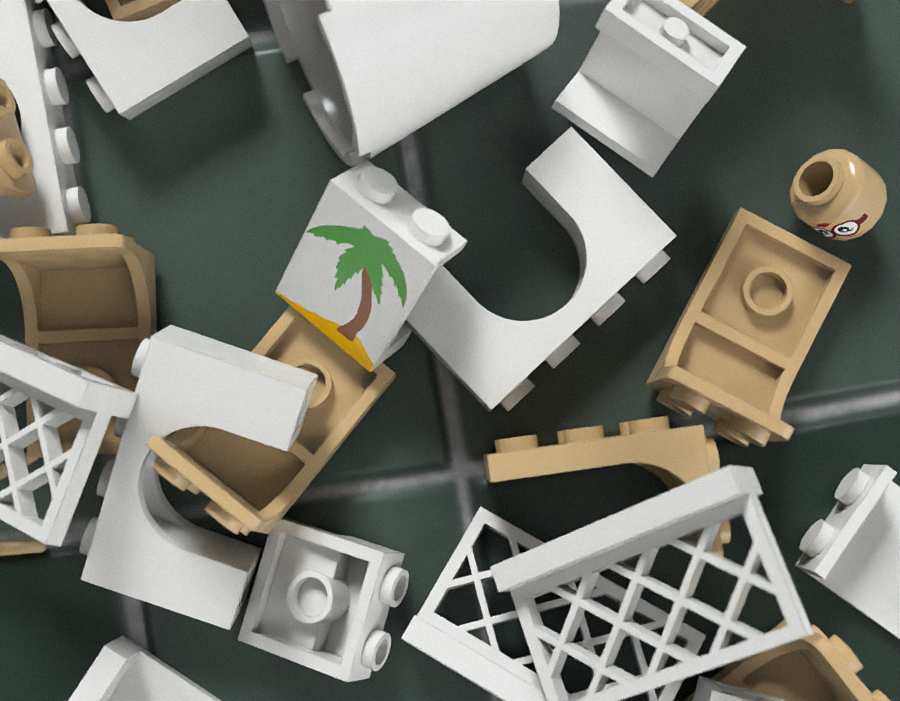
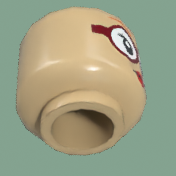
(838, 194)

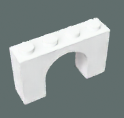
(152, 57)
(40, 93)
(614, 241)
(139, 538)

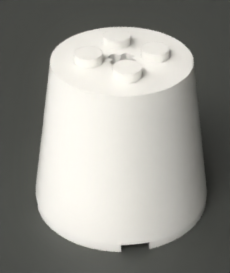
(402, 63)

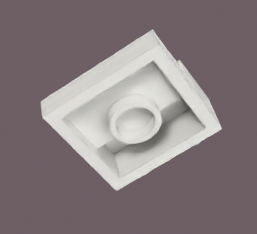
(324, 600)

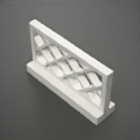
(73, 394)
(641, 532)
(485, 663)

